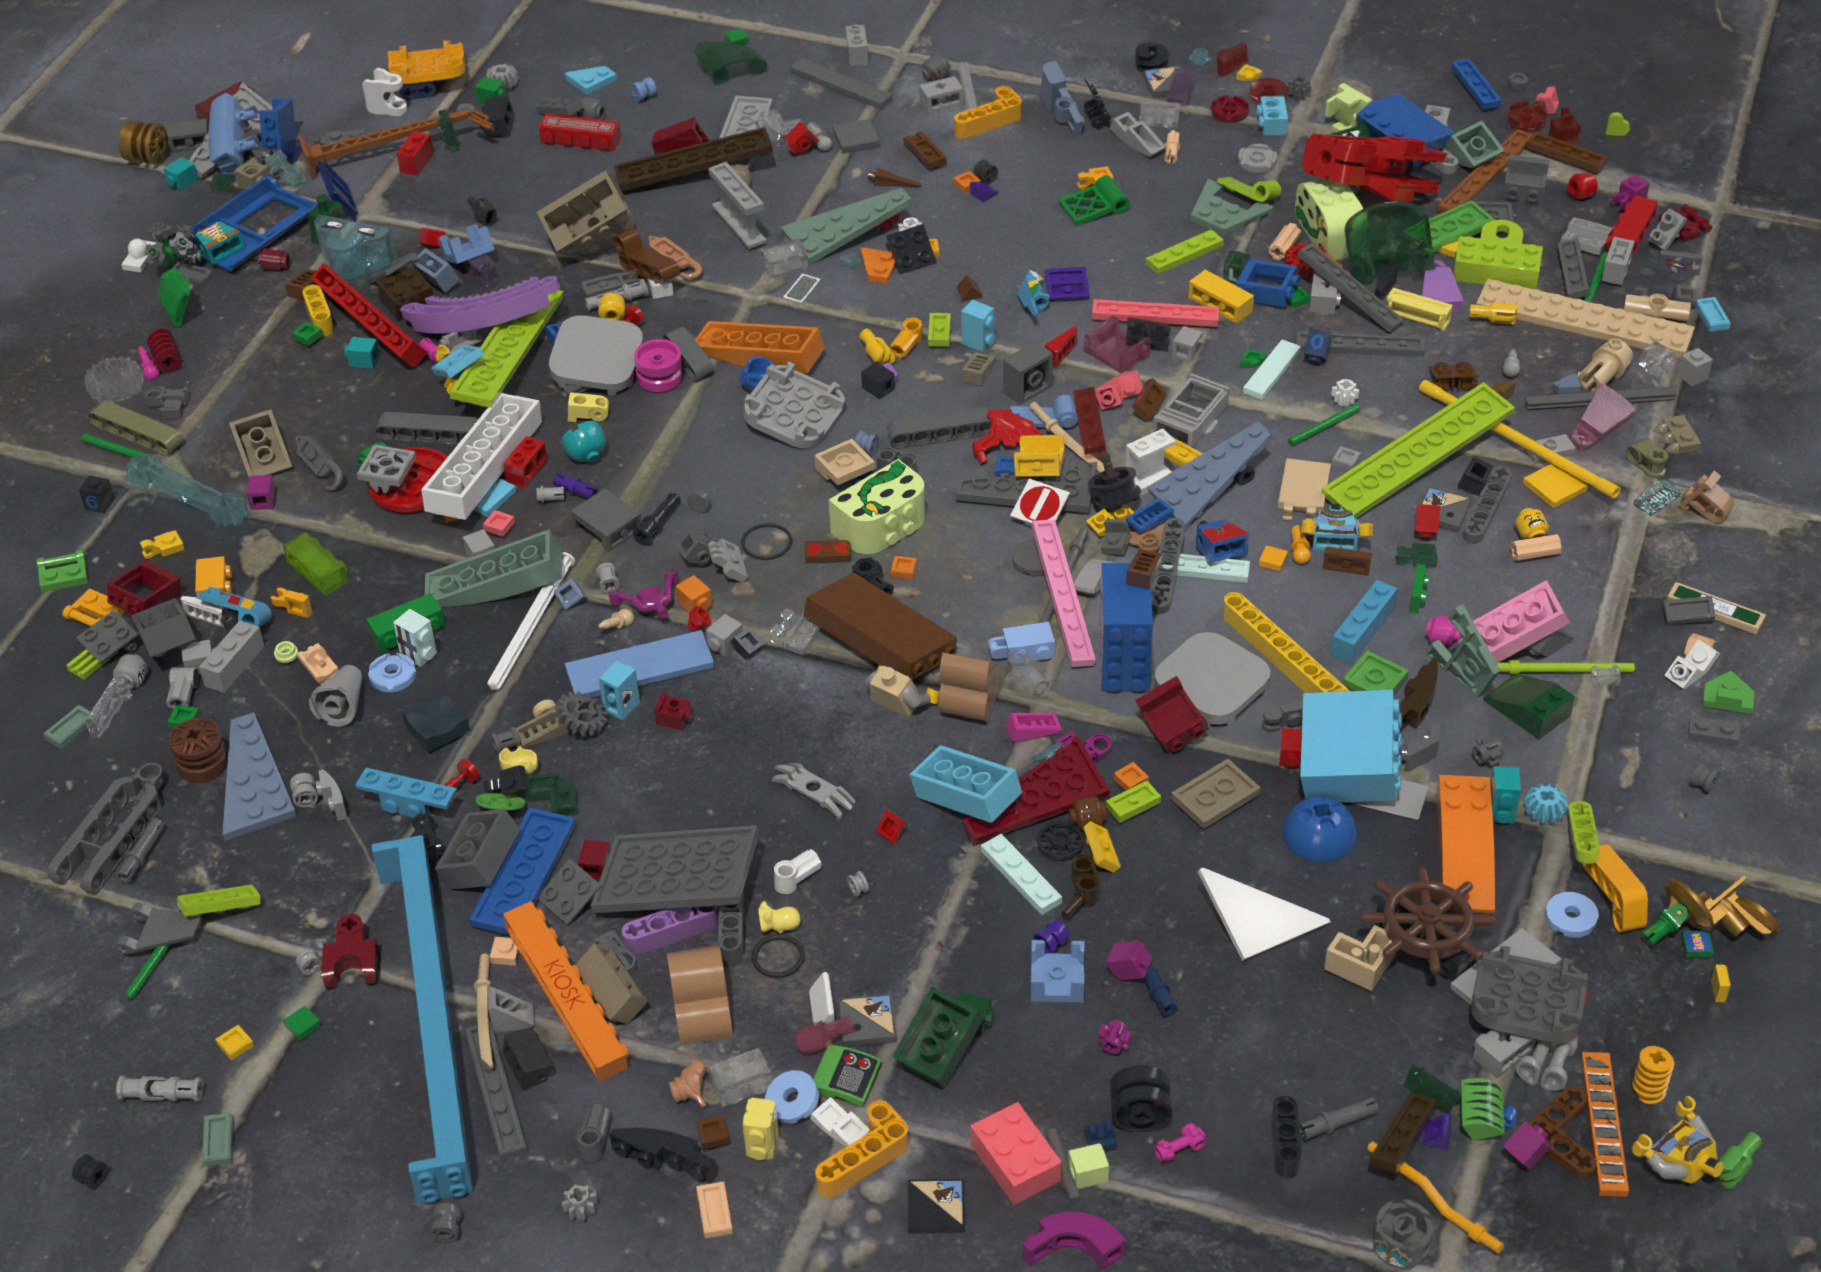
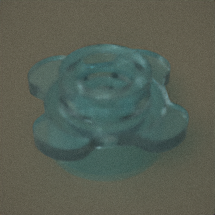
(1200, 57)

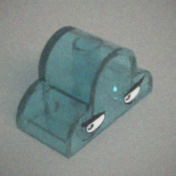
(354, 247)

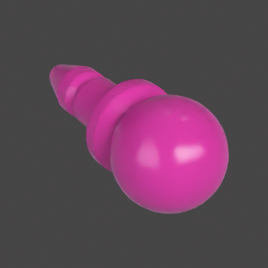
(148, 366)

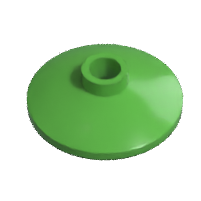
(498, 801)

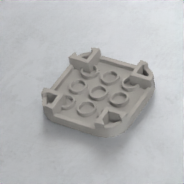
(595, 353)
(793, 406)
(1216, 676)

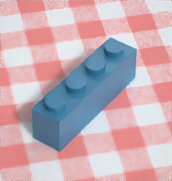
(1364, 622)

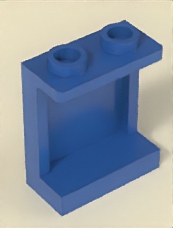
(277, 124)

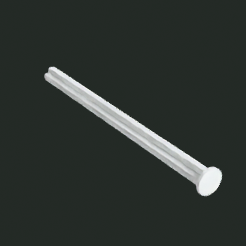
(527, 627)

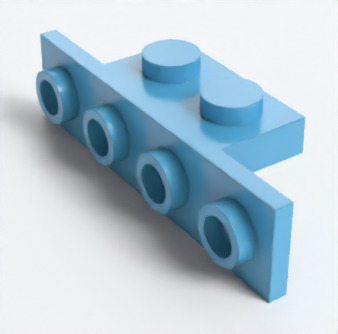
(405, 794)

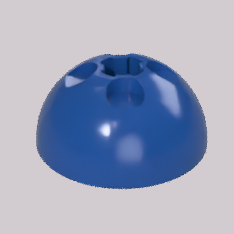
(1320, 829)

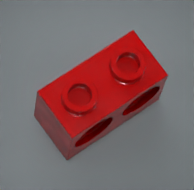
(525, 462)

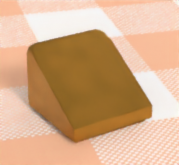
(1504, 389)

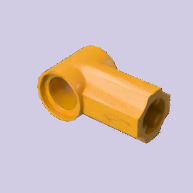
(908, 338)

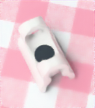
(380, 94)

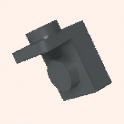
(1116, 537)

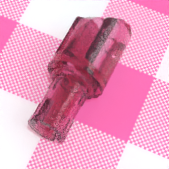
(820, 1035)

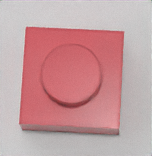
(499, 523)

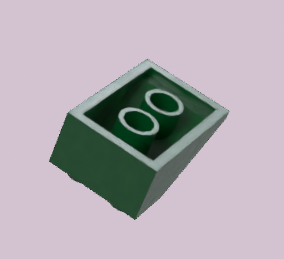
(1532, 703)

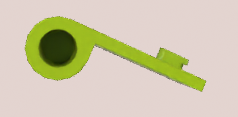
(1260, 191)

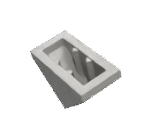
(508, 1011)

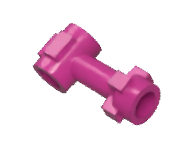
(1190, 1137)

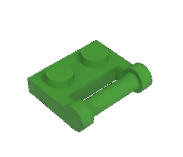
(62, 576)

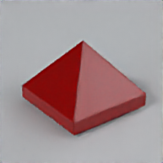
(890, 826)

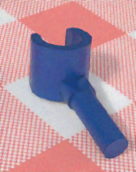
(1509, 1116)

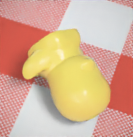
(780, 920)

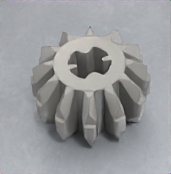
(504, 73)

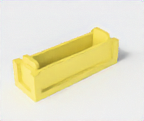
(1420, 308)

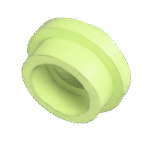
(285, 652)

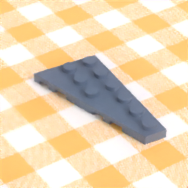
(1208, 475)

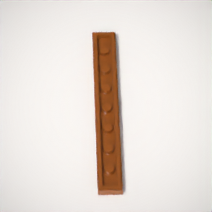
(1484, 173)

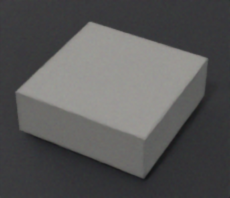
(1346, 458)

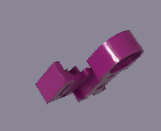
(1094, 753)

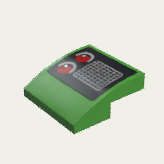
(846, 1074)

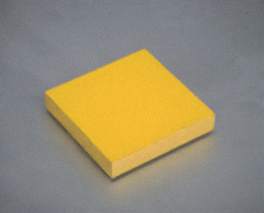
(1554, 485)

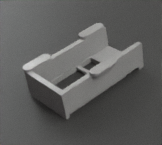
(1193, 426)

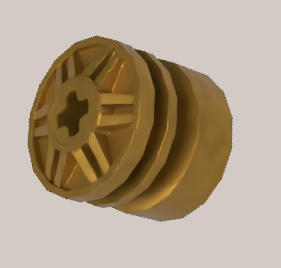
(143, 142)

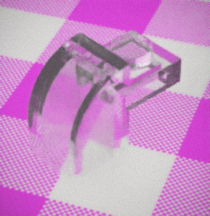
(775, 126)

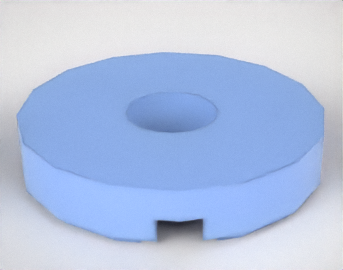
(392, 682)
(1575, 903)
(789, 1083)

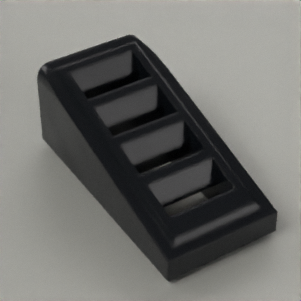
(1386, 280)

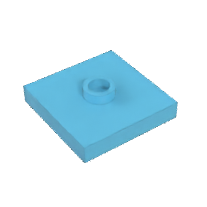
(457, 361)
(495, 497)

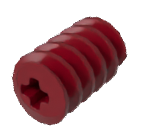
(164, 350)

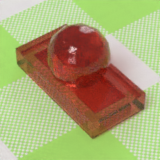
(1231, 59)

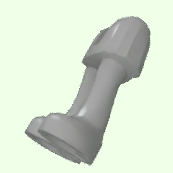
(1554, 1076)

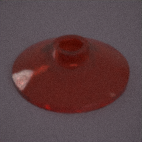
(1268, 88)

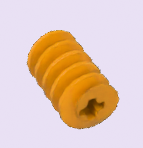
(1653, 1074)

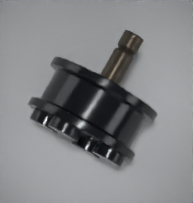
(1114, 486)

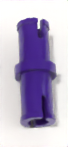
(574, 485)

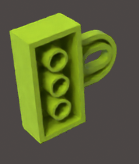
(1498, 257)

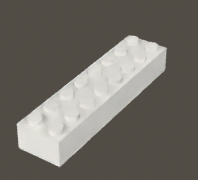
(480, 456)

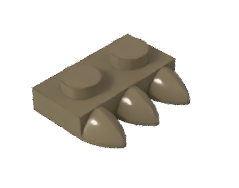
(1678, 434)

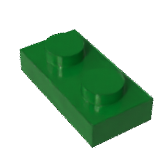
(1420, 582)

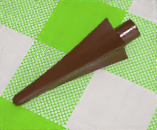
(885, 178)

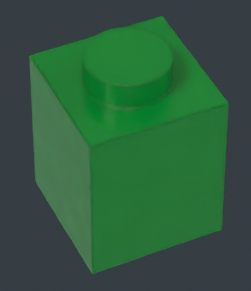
(489, 88)

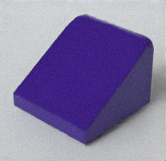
(982, 191)

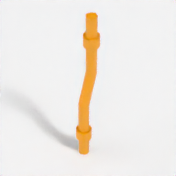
(1475, 1231)

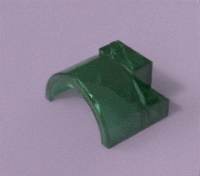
(1386, 234)

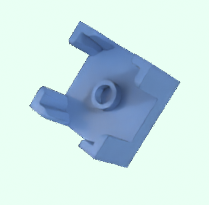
(479, 244)
(1057, 975)

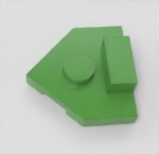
(1729, 694)

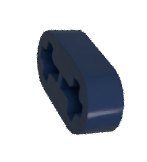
(417, 90)

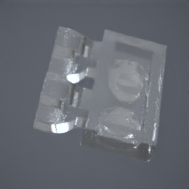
(801, 634)

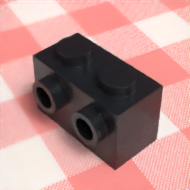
(500, 115)

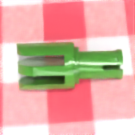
(1738, 1160)

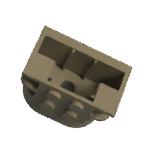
(587, 217)

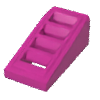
(1023, 725)

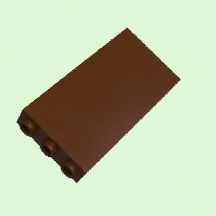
(879, 626)

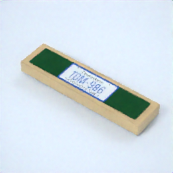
(1725, 611)

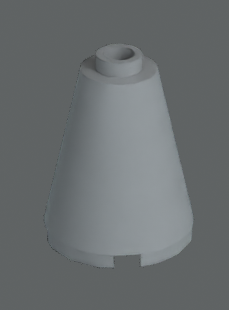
(337, 697)

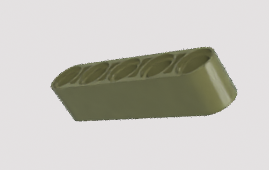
(135, 427)

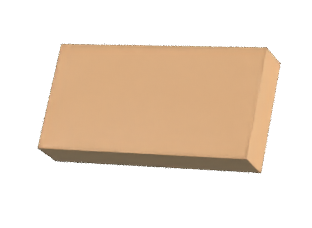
(714, 1210)

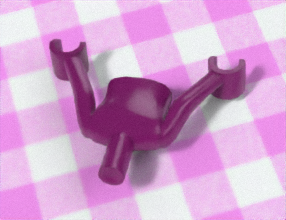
(650, 598)

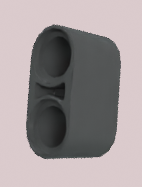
(887, 455)

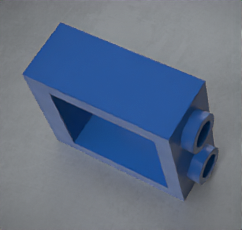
(1269, 271)

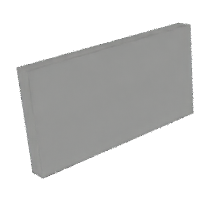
(1521, 945)

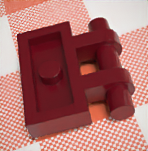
(1691, 230)

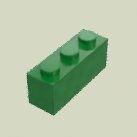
(382, 627)

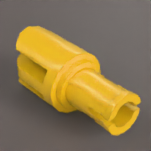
(1495, 313)
(877, 348)

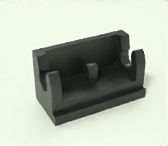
(526, 1057)

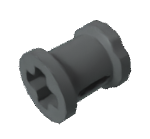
(513, 742)

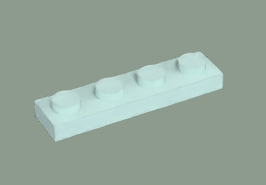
(1021, 874)

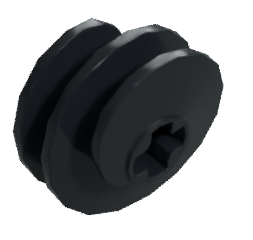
(1151, 56)

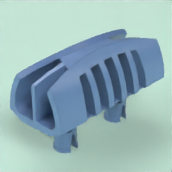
(227, 133)

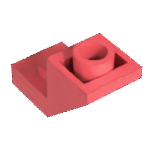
(1120, 387)

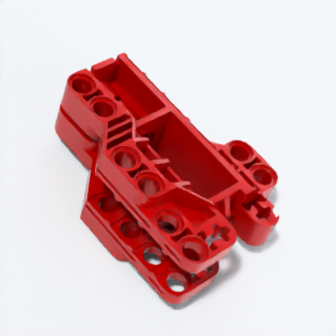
(1370, 163)

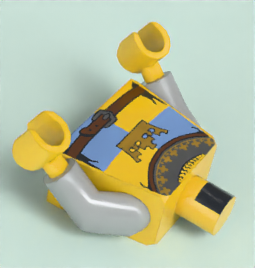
(1684, 1151)

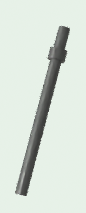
(1076, 548)

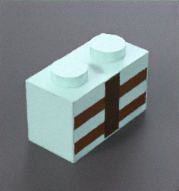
(415, 637)

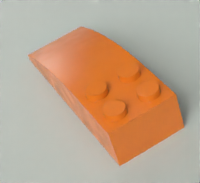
(779, 343)
(1467, 838)

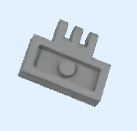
(729, 557)

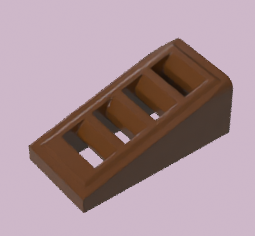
(297, 284)
(1143, 568)

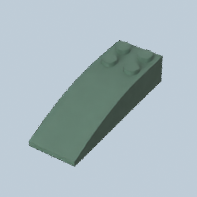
(498, 572)

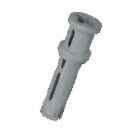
(627, 291)

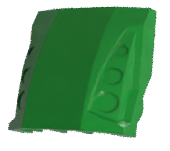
(174, 294)

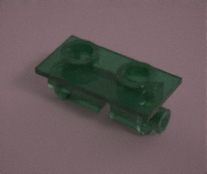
(1426, 1084)

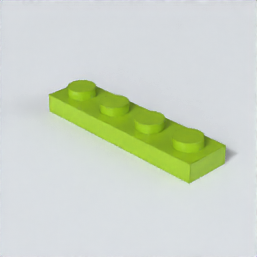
(1184, 251)

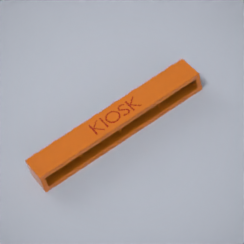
(566, 992)

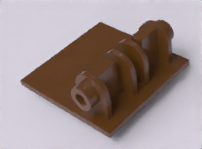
(1463, 370)

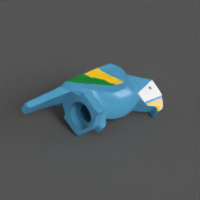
(1032, 293)

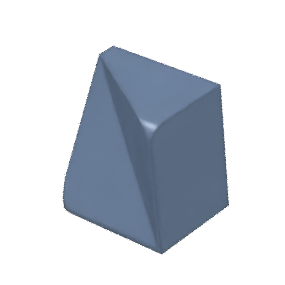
(1567, 385)
(570, 593)

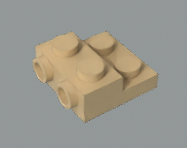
(843, 462)

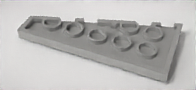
(247, 99)

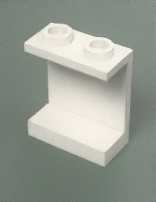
(1147, 458)

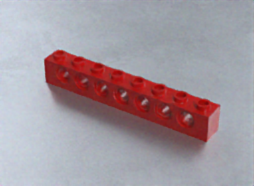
(369, 315)

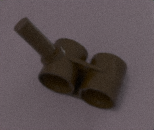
(1086, 884)

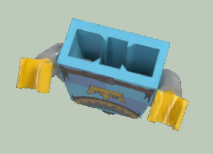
(1336, 529)

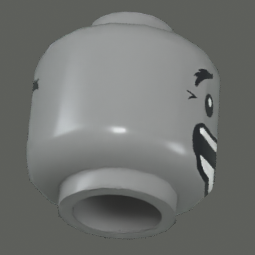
(133, 668)

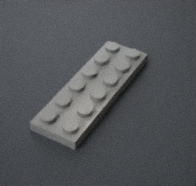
(743, 118)

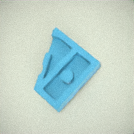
(591, 79)

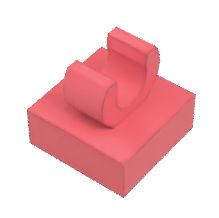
(1550, 100)

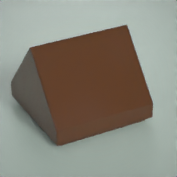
(968, 289)

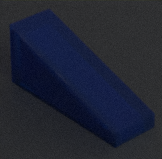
(292, 151)

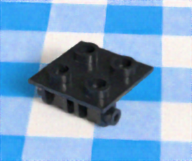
(1095, 109)
(911, 248)
(1139, 329)

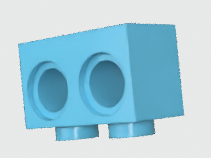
(1272, 115)

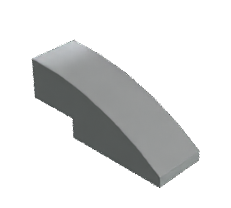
(1136, 135)

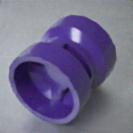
(1053, 935)

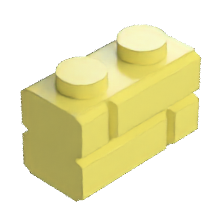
(760, 1128)

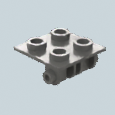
(108, 637)
(569, 891)

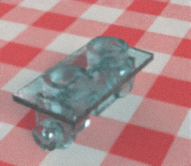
(278, 161)

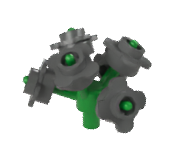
(169, 248)

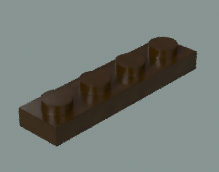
(1403, 1132)

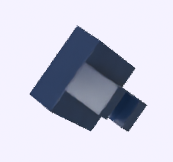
(1101, 1134)

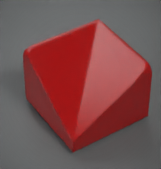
(430, 236)

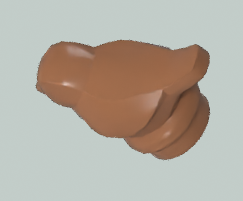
(689, 1083)

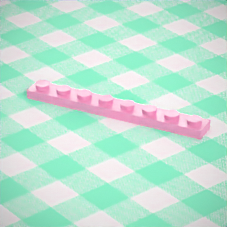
(1063, 593)

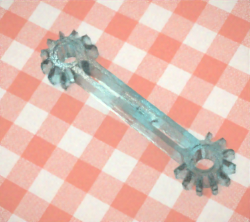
(222, 507)

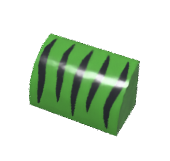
(1482, 1108)

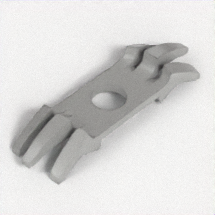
(824, 795)

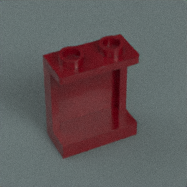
(1172, 715)

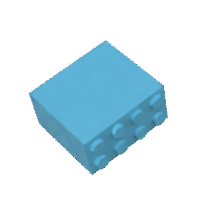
(1351, 745)

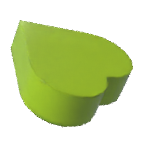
(1617, 125)

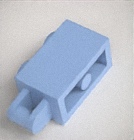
(1032, 639)

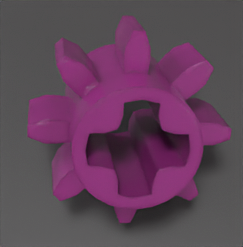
(1114, 1037)

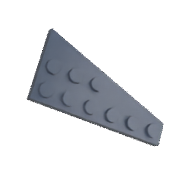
(253, 784)

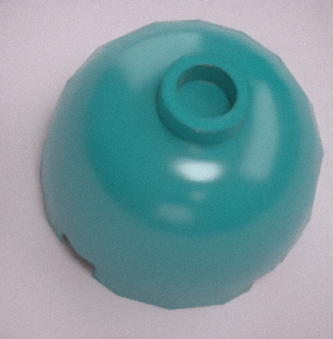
(585, 443)

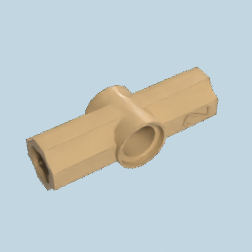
(1657, 306)

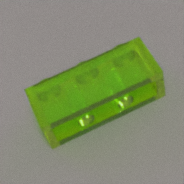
(315, 563)

